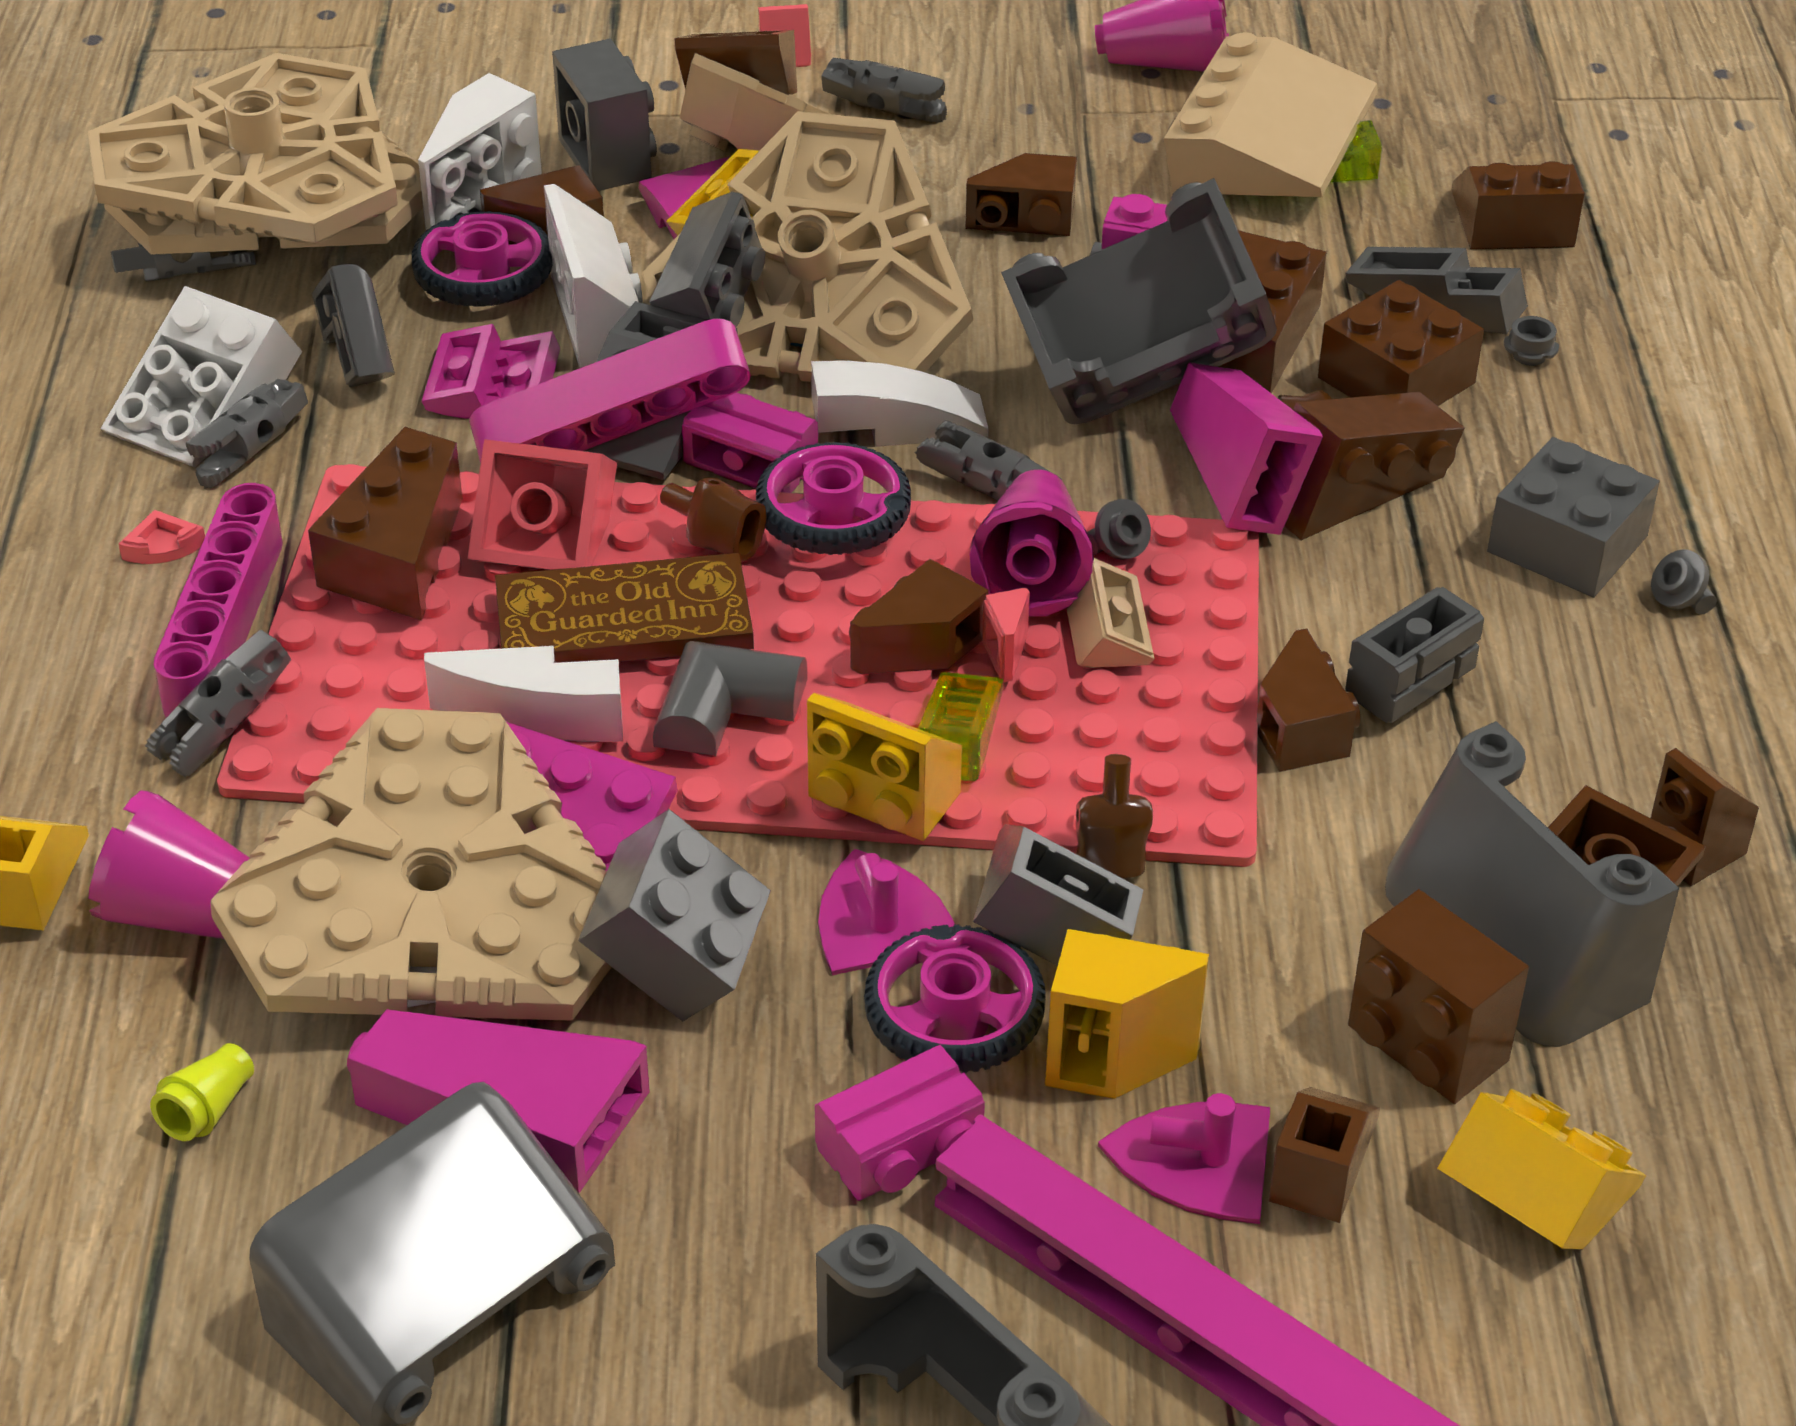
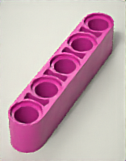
(620, 391)
(220, 591)

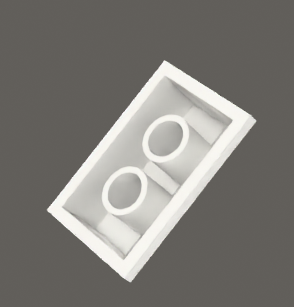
(588, 272)

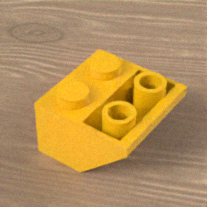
(880, 767)
(35, 868)
(1122, 1013)
(1540, 1169)

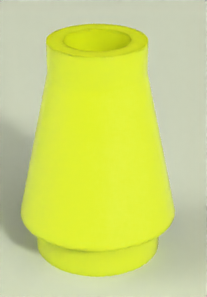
(199, 1094)

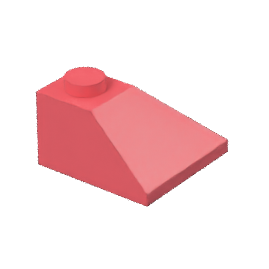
(540, 506)

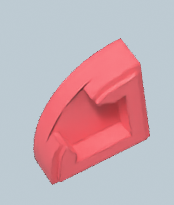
(161, 539)

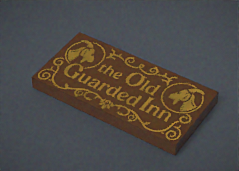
(626, 608)

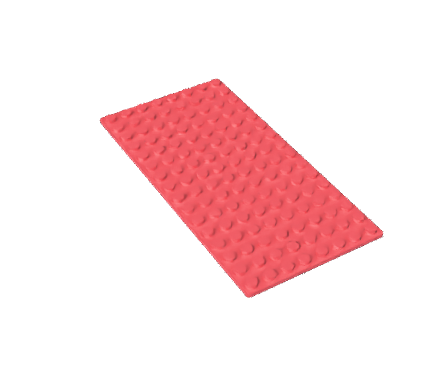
(1179, 719)

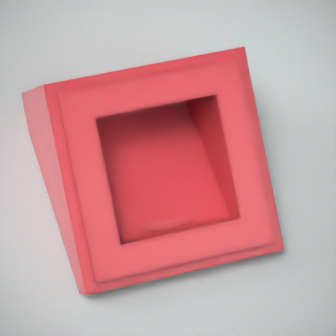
(789, 18)
(1005, 629)

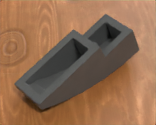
(1480, 294)

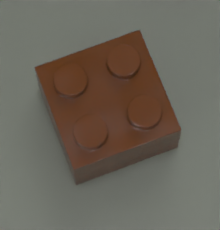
(1400, 345)
(1437, 995)

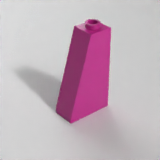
(1245, 445)
(564, 1085)

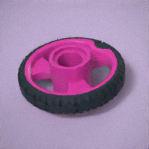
(483, 259)
(834, 500)
(956, 997)

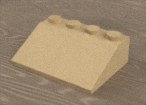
(1267, 120)

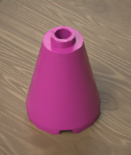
(1163, 33)
(1034, 543)
(162, 870)

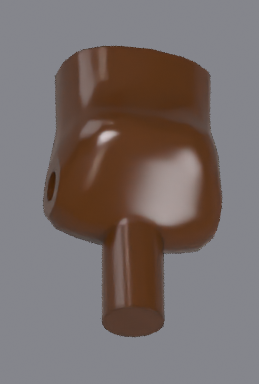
(718, 516)
(1115, 824)

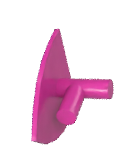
(871, 907)
(1197, 1156)

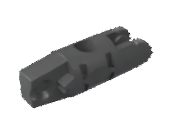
(886, 88)
(165, 266)
(245, 429)
(974, 459)
(219, 704)

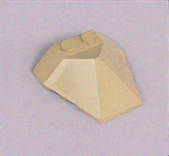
(734, 107)

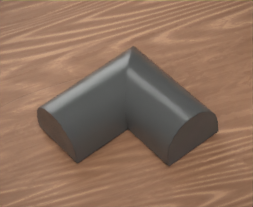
(352, 319)
(723, 681)

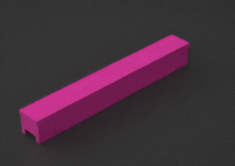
(1162, 1291)

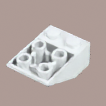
(478, 143)
(196, 370)

